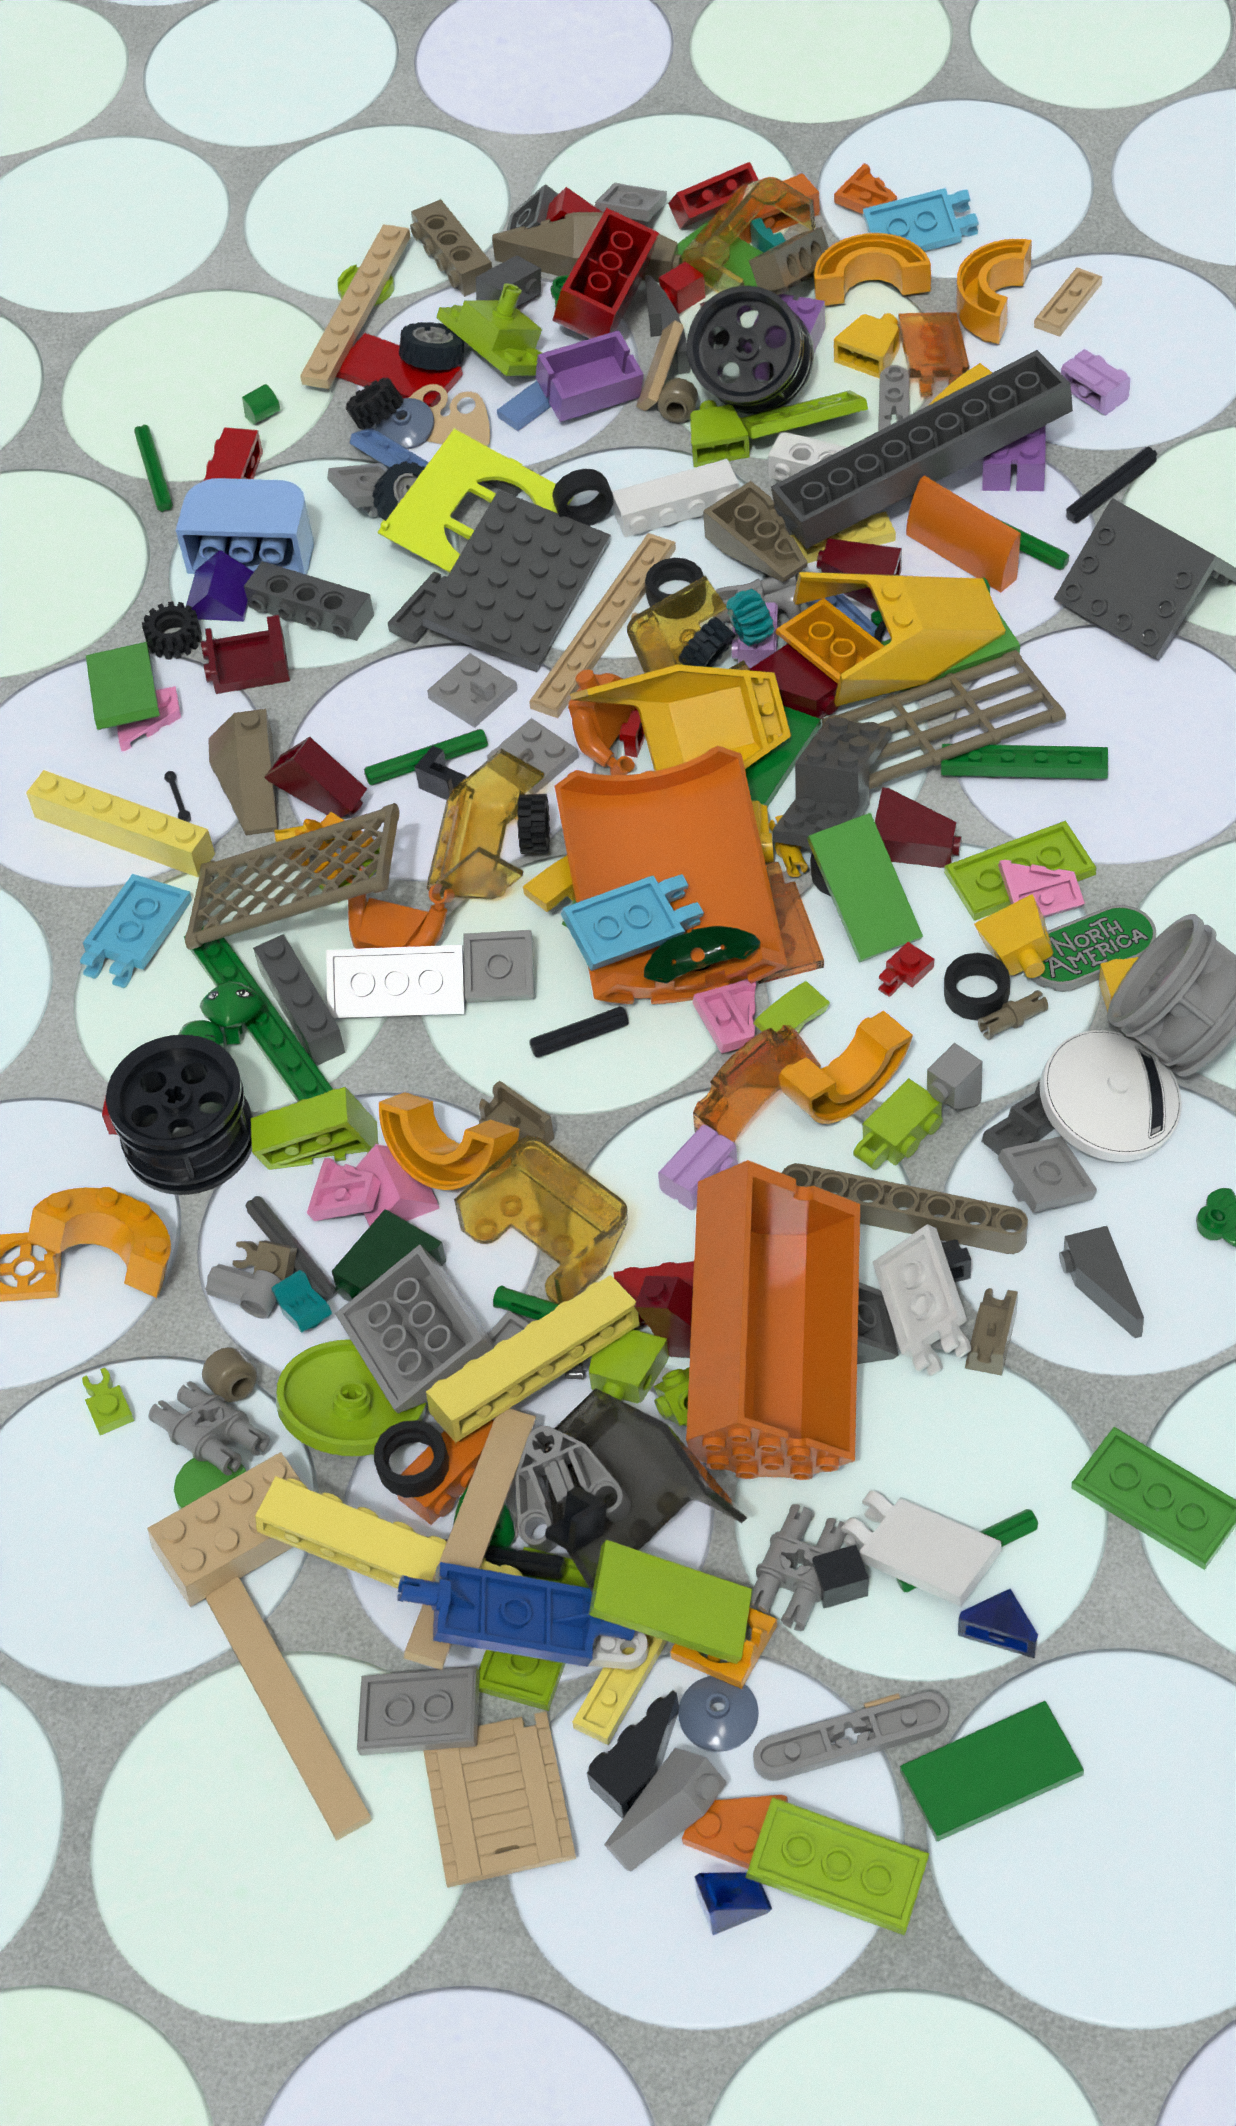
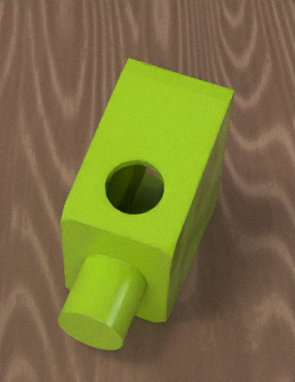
(717, 434)
(629, 1365)

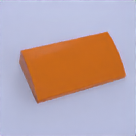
(964, 534)

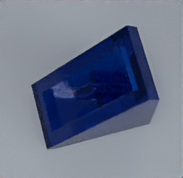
(999, 1624)
(730, 1899)

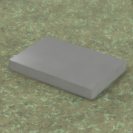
(418, 1711)

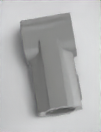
(248, 1290)

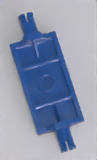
(510, 1613)

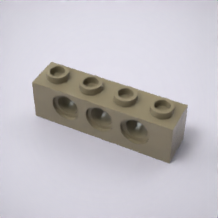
(449, 245)
(789, 261)

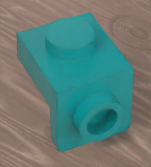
(300, 1302)

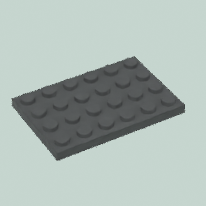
(516, 581)

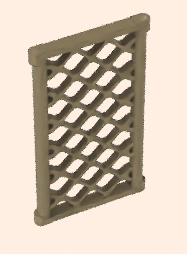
(301, 903)

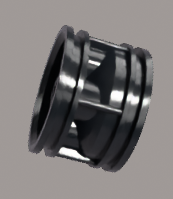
(791, 361)
(174, 1080)

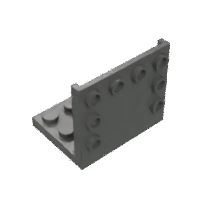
(1138, 578)

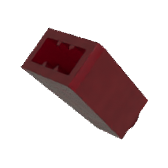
(860, 558)
(800, 682)
(317, 779)
(915, 832)
(667, 1311)

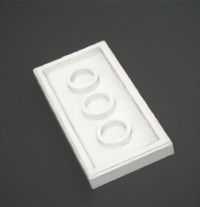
(395, 981)

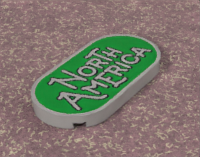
(1093, 940)

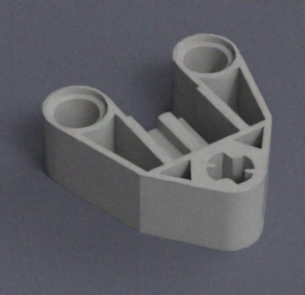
(531, 1493)

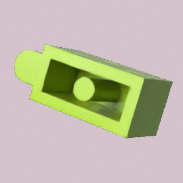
(899, 1126)

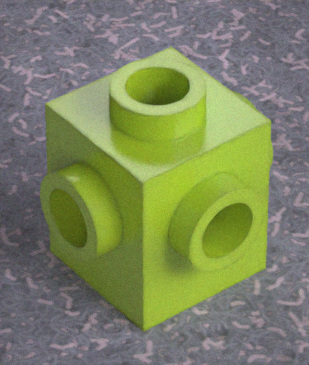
(673, 1396)

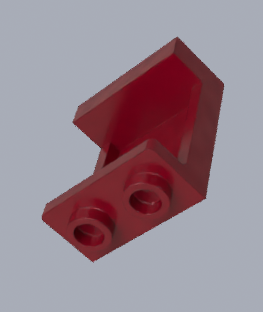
(246, 659)

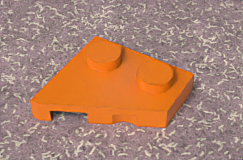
(863, 191)
(730, 1828)

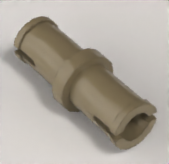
(1012, 1014)

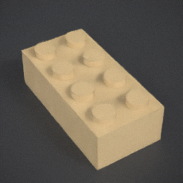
(218, 1533)

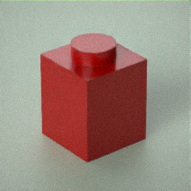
(683, 286)

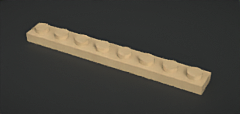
(355, 306)

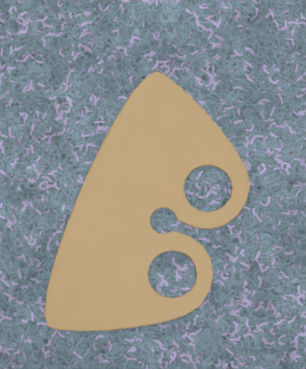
(471, 424)

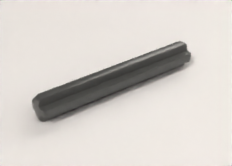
(278, 1233)

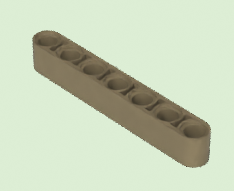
(922, 1205)

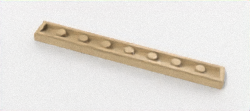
(600, 626)
(475, 1520)
(288, 1709)

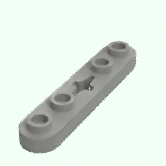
(893, 395)
(811, 1746)

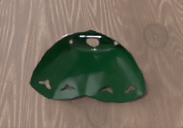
(709, 939)

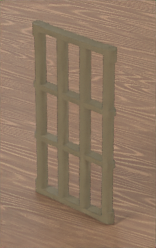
(962, 699)

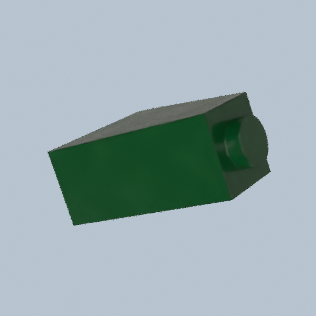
(379, 1250)

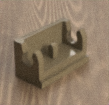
(514, 1110)
(992, 1333)

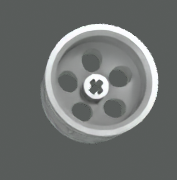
(1180, 996)

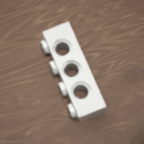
(795, 453)

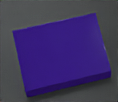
(219, 589)

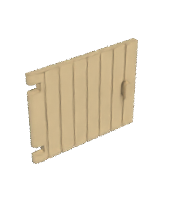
(498, 1801)

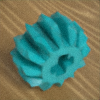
(750, 617)

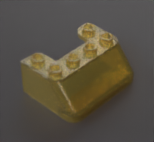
(552, 1207)

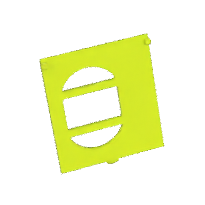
(443, 484)

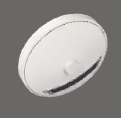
(1110, 1096)

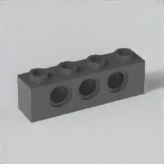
(309, 601)

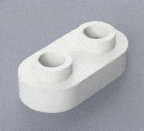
(609, 1652)

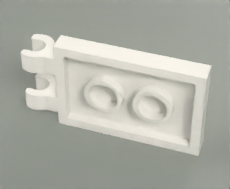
(922, 1299)
(922, 1547)

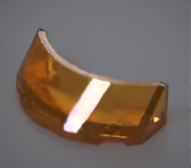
(749, 1080)

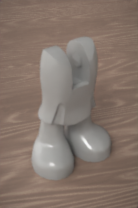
(770, 590)

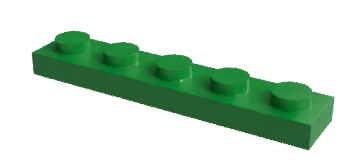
(1030, 762)

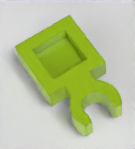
(107, 1404)

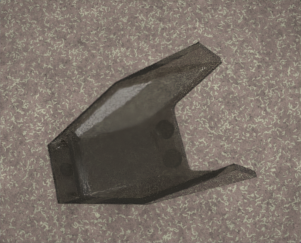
(647, 1464)

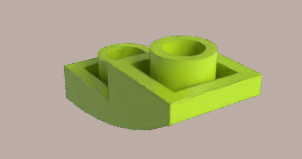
(793, 1009)

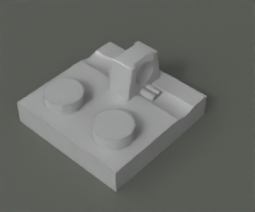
(632, 201)
(357, 484)
(472, 690)
(540, 749)
(498, 966)
(1046, 1174)

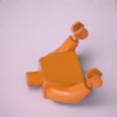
(599, 724)
(393, 925)

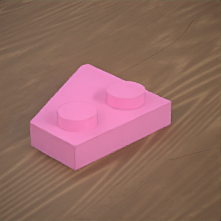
(169, 713)
(1052, 889)
(728, 1014)
(342, 1191)

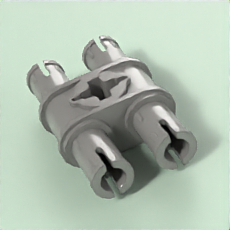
(209, 1428)
(786, 1553)

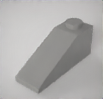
(666, 1807)

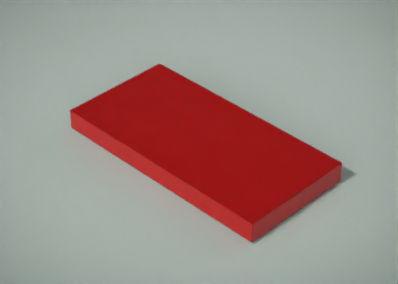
(378, 358)

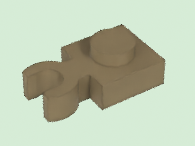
(268, 1256)

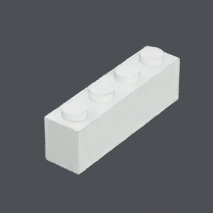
(672, 497)

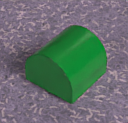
(260, 404)

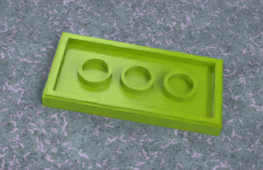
(804, 413)
(979, 878)
(670, 1602)
(523, 1677)
(838, 1866)

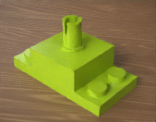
(497, 331)

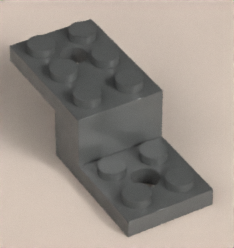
(832, 779)

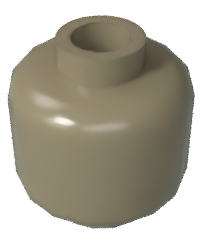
(677, 400)
(229, 1374)

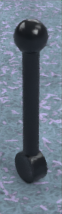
(170, 777)

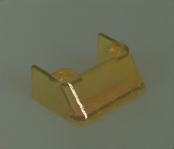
(711, 246)
(668, 625)
(475, 829)

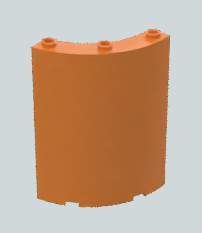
(666, 825)

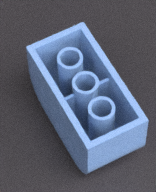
(248, 522)

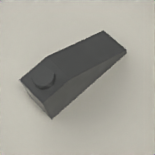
(1101, 1276)

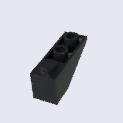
(635, 1759)

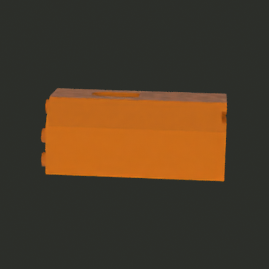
(773, 1326)

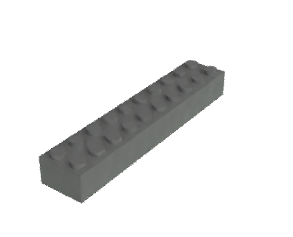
(926, 443)

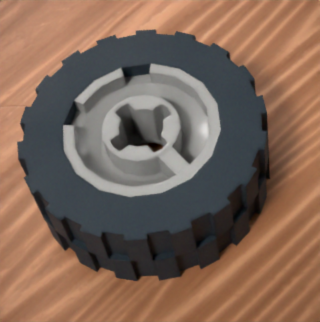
(430, 346)
(393, 486)

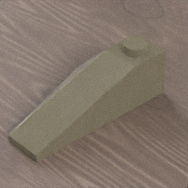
(550, 245)
(753, 533)
(241, 758)

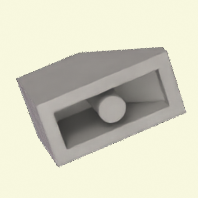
(956, 1078)

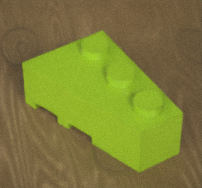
(313, 1129)

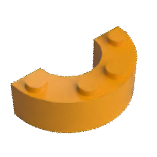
(871, 258)
(983, 273)
(852, 1077)
(429, 1154)
(109, 1221)

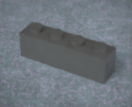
(299, 1000)

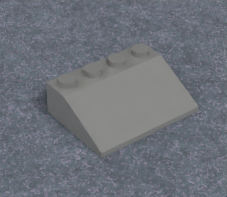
(413, 1329)

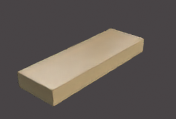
(1068, 301)
(660, 365)

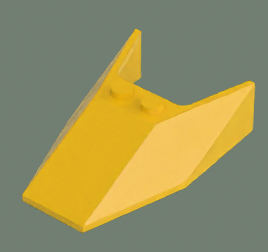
(929, 623)
(700, 707)

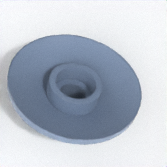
(411, 430)
(721, 1729)

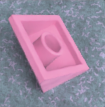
(398, 1190)

